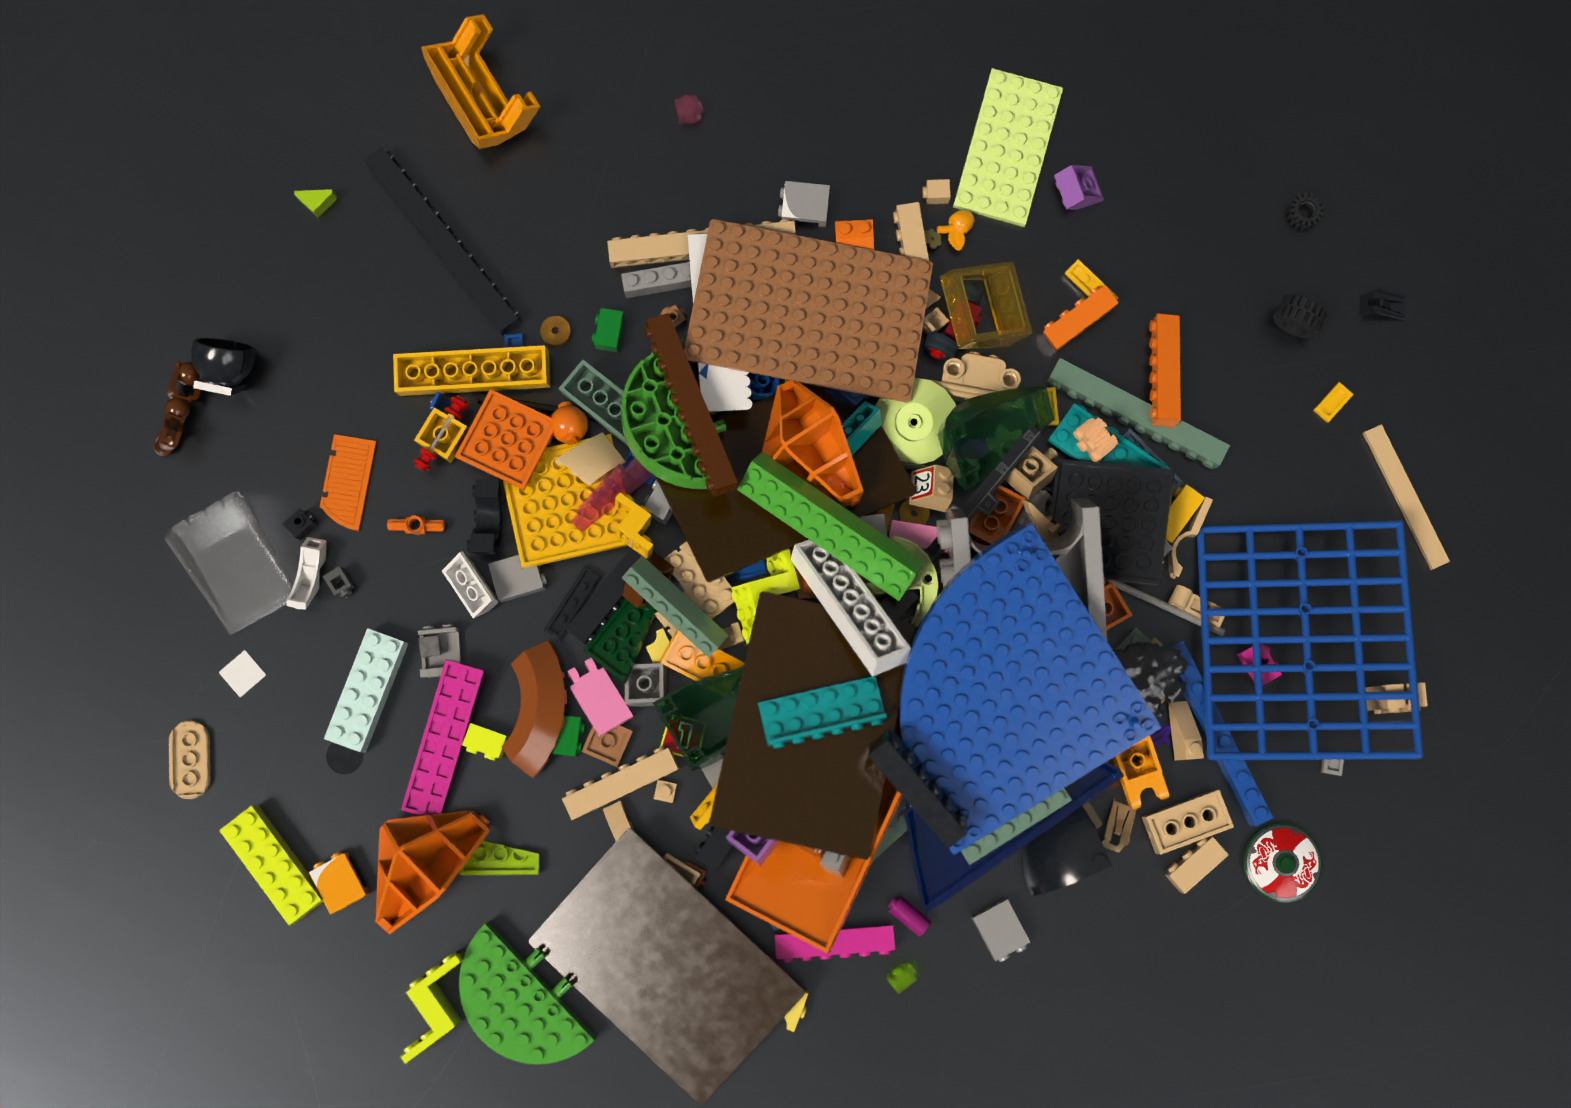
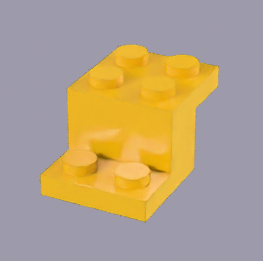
(634, 525)

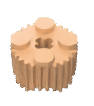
(1095, 438)

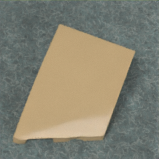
(591, 459)

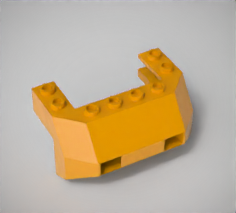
(473, 89)

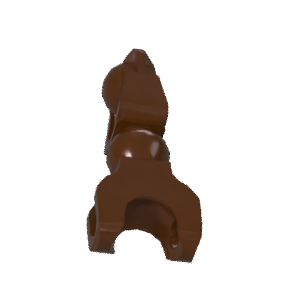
(176, 408)

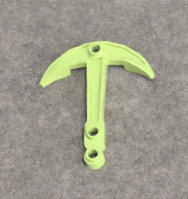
(928, 590)

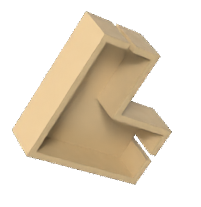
(710, 597)

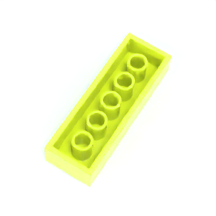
(272, 864)

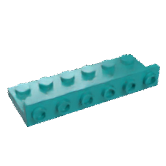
(1123, 454)
(822, 712)

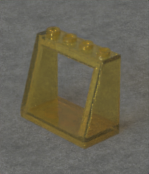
(1004, 299)

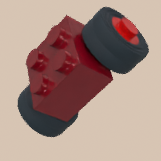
(945, 345)

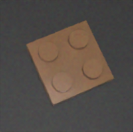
(609, 746)

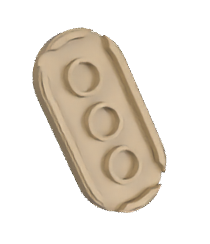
(189, 759)

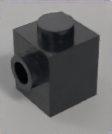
(300, 523)

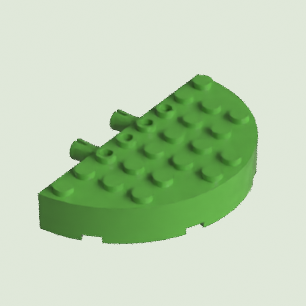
(655, 430)
(515, 1006)

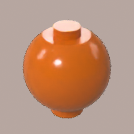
(569, 423)

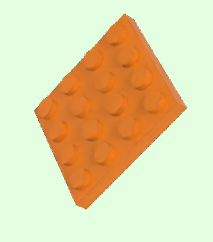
(506, 439)

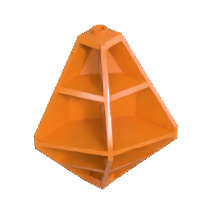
(811, 443)
(421, 860)

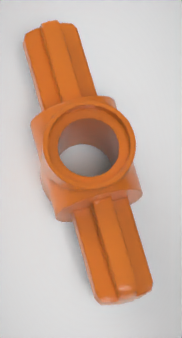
(406, 525)

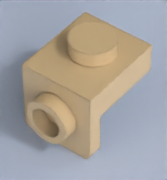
(934, 321)

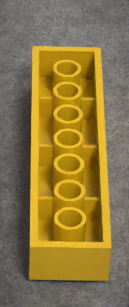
(471, 370)

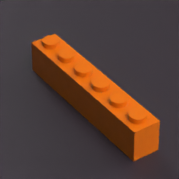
(1165, 370)

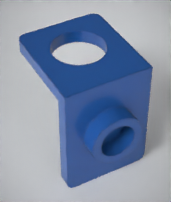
(439, 402)

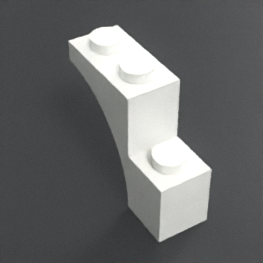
(307, 579)

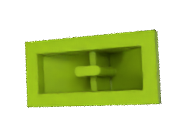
(316, 200)

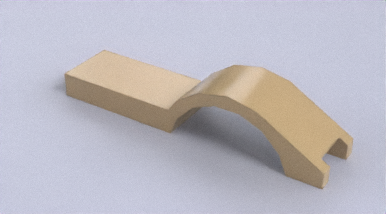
(1193, 530)

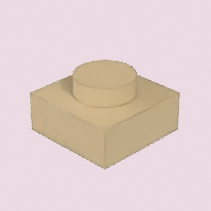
(665, 791)

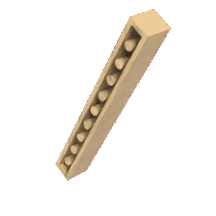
(668, 247)

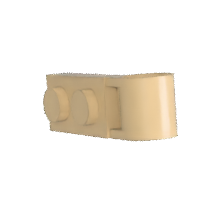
(1190, 603)

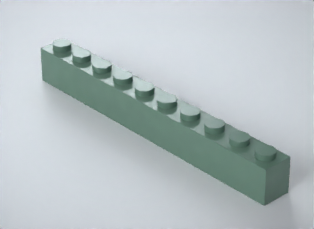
(1136, 413)

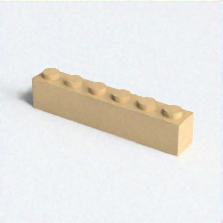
(621, 783)

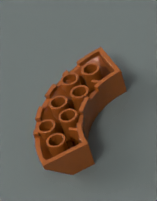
(540, 708)

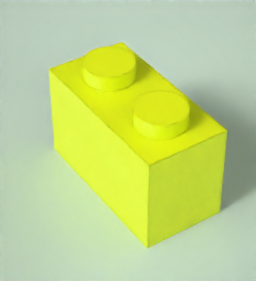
(484, 741)

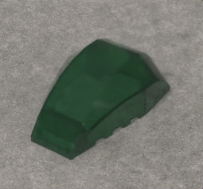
(987, 427)
(701, 716)

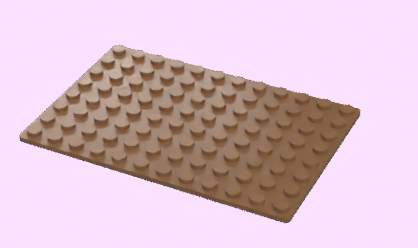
(809, 311)

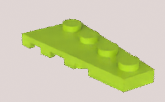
(501, 860)

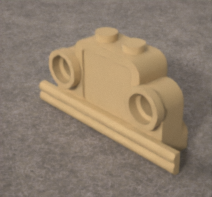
(976, 376)

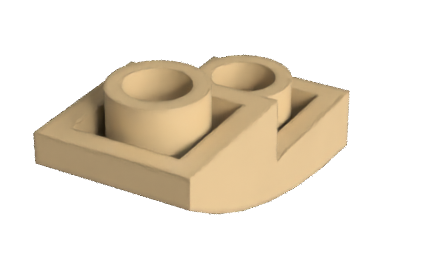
(617, 819)

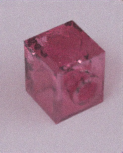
(688, 109)

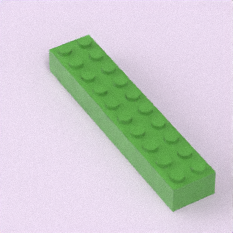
(830, 526)

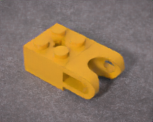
(1142, 774)

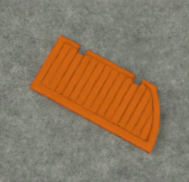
(348, 480)

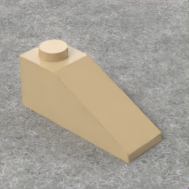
(1185, 734)

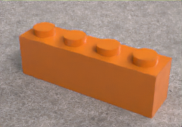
(1080, 318)

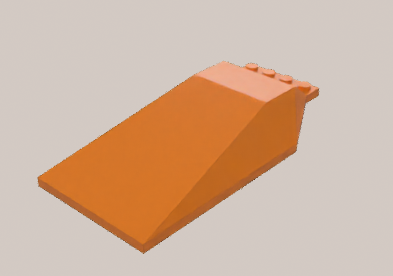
(796, 890)

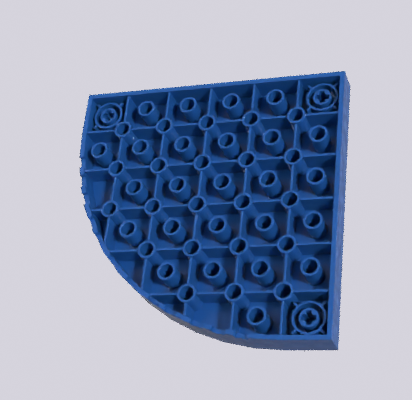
(1014, 687)

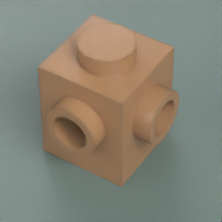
(677, 316)

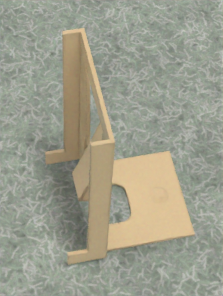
(1121, 815)

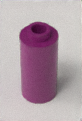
(909, 915)

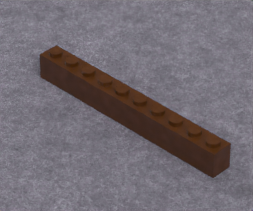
(691, 405)

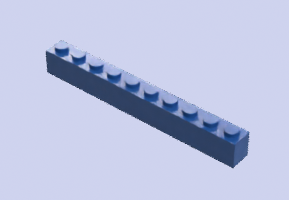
(1234, 771)

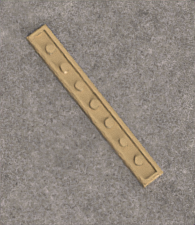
(1406, 497)

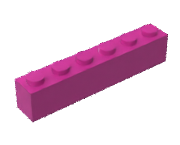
(850, 940)

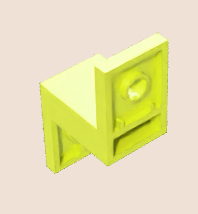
(782, 581)
(433, 1005)

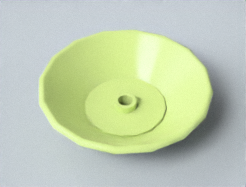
(930, 407)

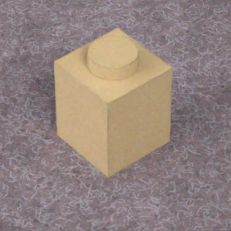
(937, 191)

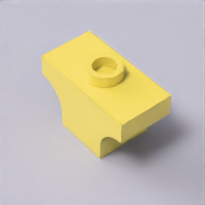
(658, 647)
(798, 1011)

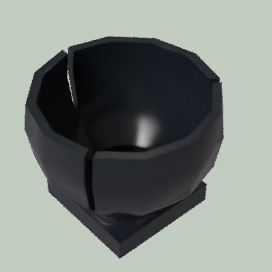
(222, 366)

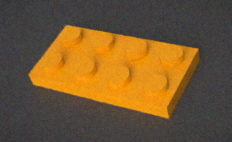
(690, 661)

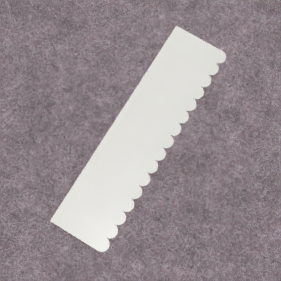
(724, 387)

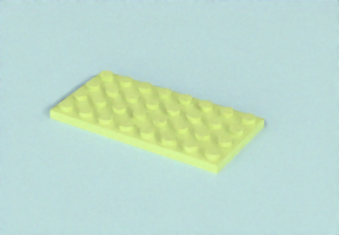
(1008, 147)

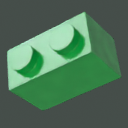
(609, 330)
(569, 737)

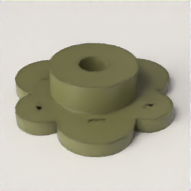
(932, 238)

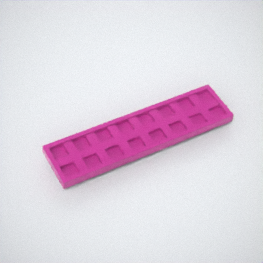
(442, 738)

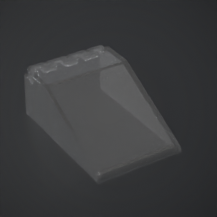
(231, 562)

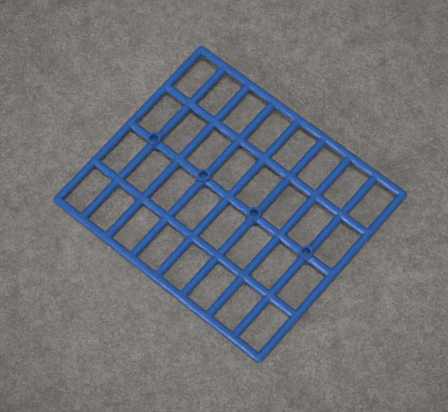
(1309, 666)

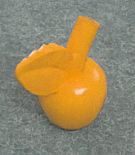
(959, 224)

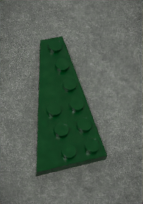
(621, 639)

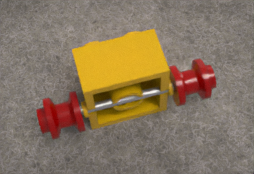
(441, 434)

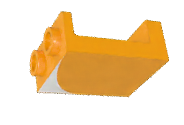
(338, 882)

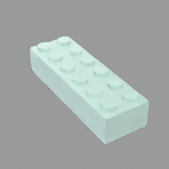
(366, 691)

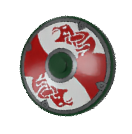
(1282, 862)

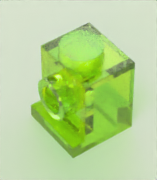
(902, 977)

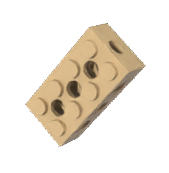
(1217, 821)

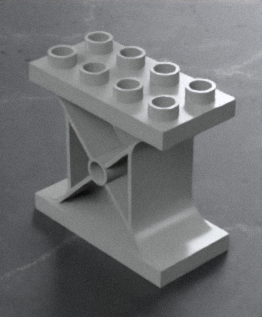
(1075, 551)

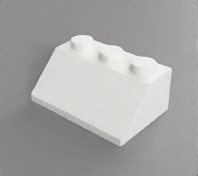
(469, 585)

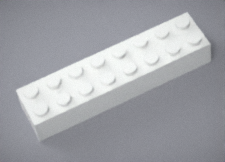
(851, 608)

